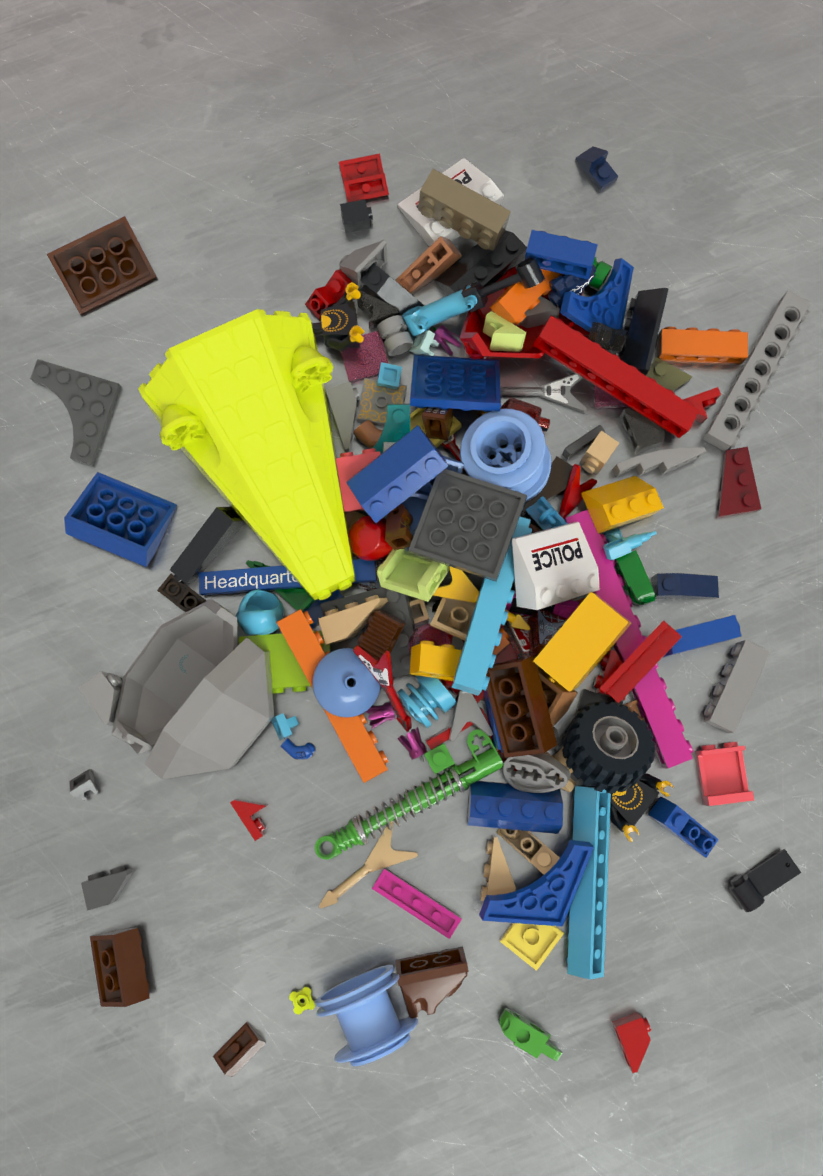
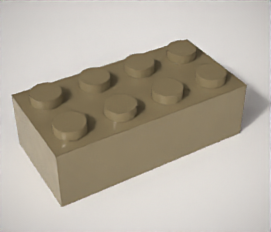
(463, 210)

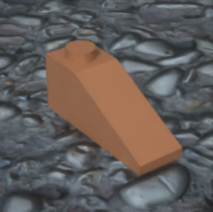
(429, 265)

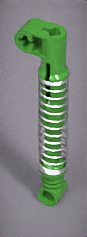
(416, 799)

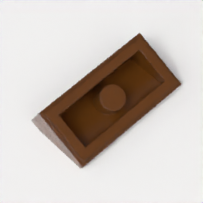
(238, 1050)

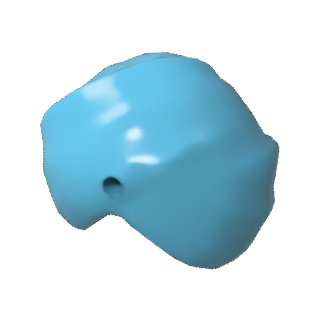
(259, 612)

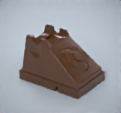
(430, 979)

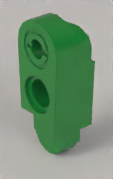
(635, 579)

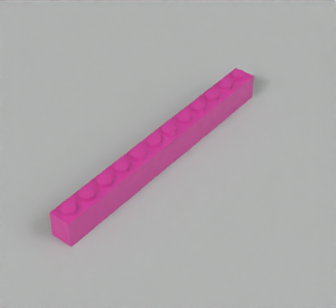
(650, 691)

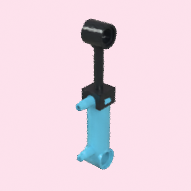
(470, 298)

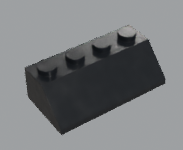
(483, 264)
(643, 328)

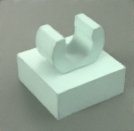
(422, 343)

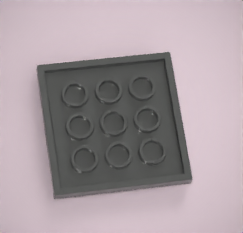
(468, 524)
(399, 607)

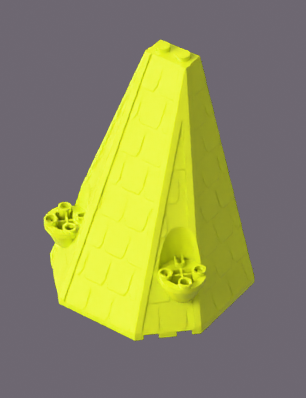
(259, 428)

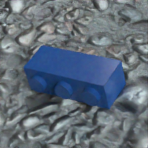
(561, 253)

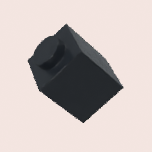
(356, 216)

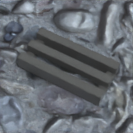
(582, 442)

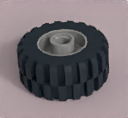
(608, 747)

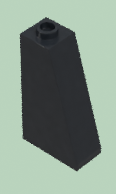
(207, 544)

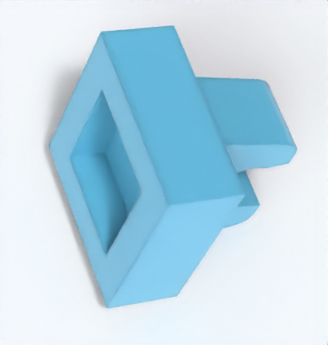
(389, 376)
(283, 725)

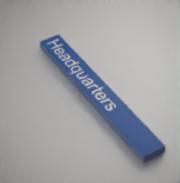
(267, 578)

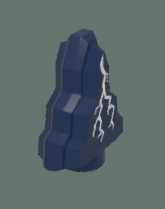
(565, 284)

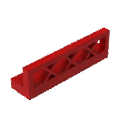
(641, 661)

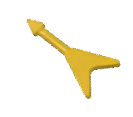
(463, 589)

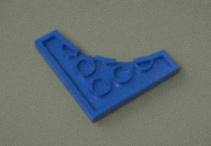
(605, 306)
(546, 899)

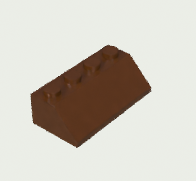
(520, 708)

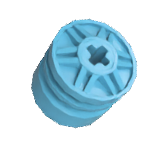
(426, 698)

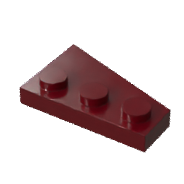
(738, 486)

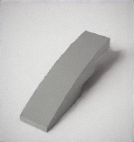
(664, 459)

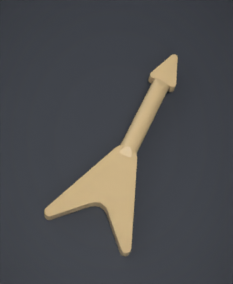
(380, 857)

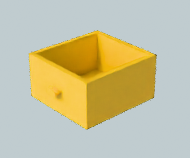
(582, 642)

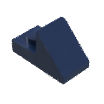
(596, 167)

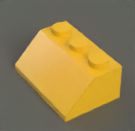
(621, 503)

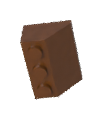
(119, 967)

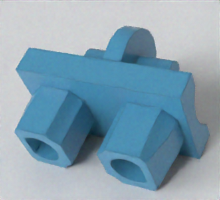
(545, 515)

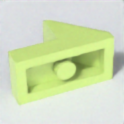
(503, 333)

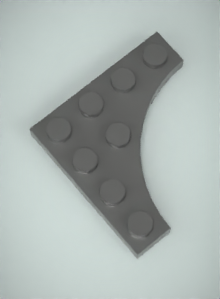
(87, 401)

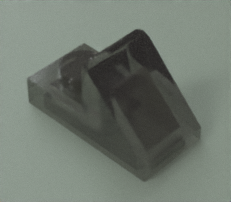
(380, 309)
(608, 338)

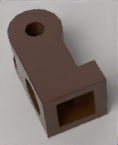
(398, 528)

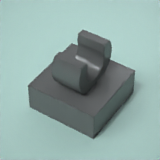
(83, 783)

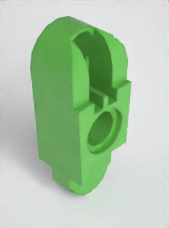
(527, 1035)

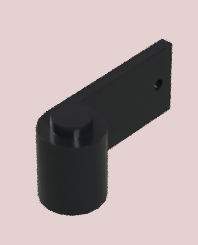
(763, 880)

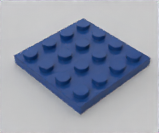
(455, 383)

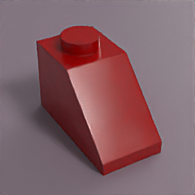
(633, 1038)

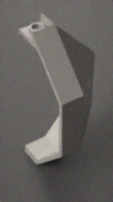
(155, 684)
(218, 717)

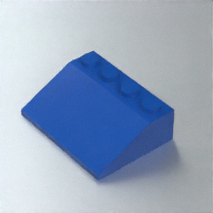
(120, 519)

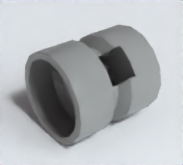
(394, 333)

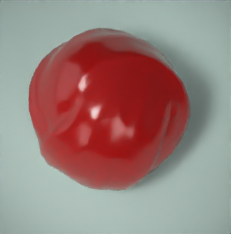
(368, 539)

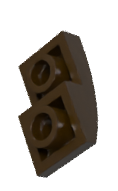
(180, 594)

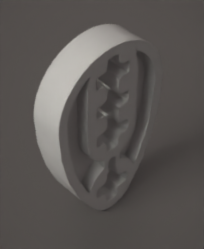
(533, 783)

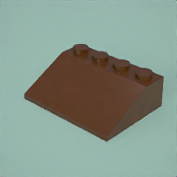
(101, 265)

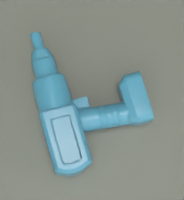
(620, 546)

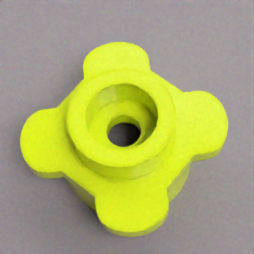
(304, 993)

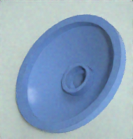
(331, 684)

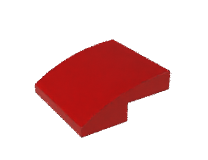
(363, 178)

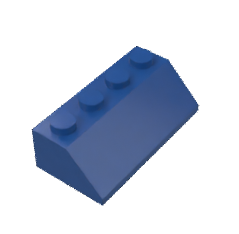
(397, 474)
(508, 808)

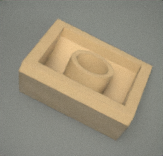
(454, 617)

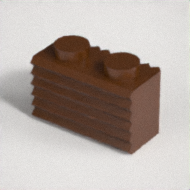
(381, 634)

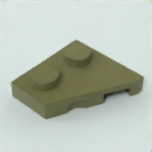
(667, 375)

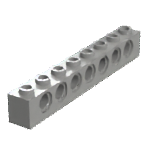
(796, 309)

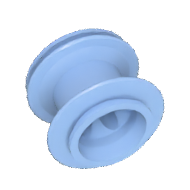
(517, 429)
(366, 1016)

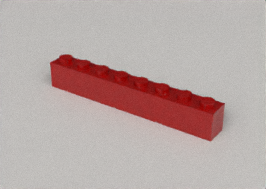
(616, 377)

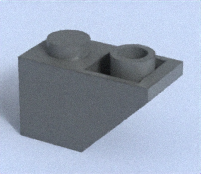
(105, 889)

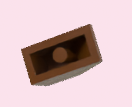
(437, 422)

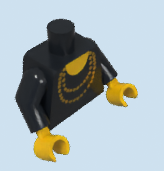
(340, 322)
(630, 805)

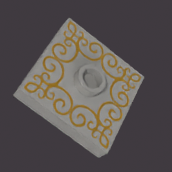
(375, 401)

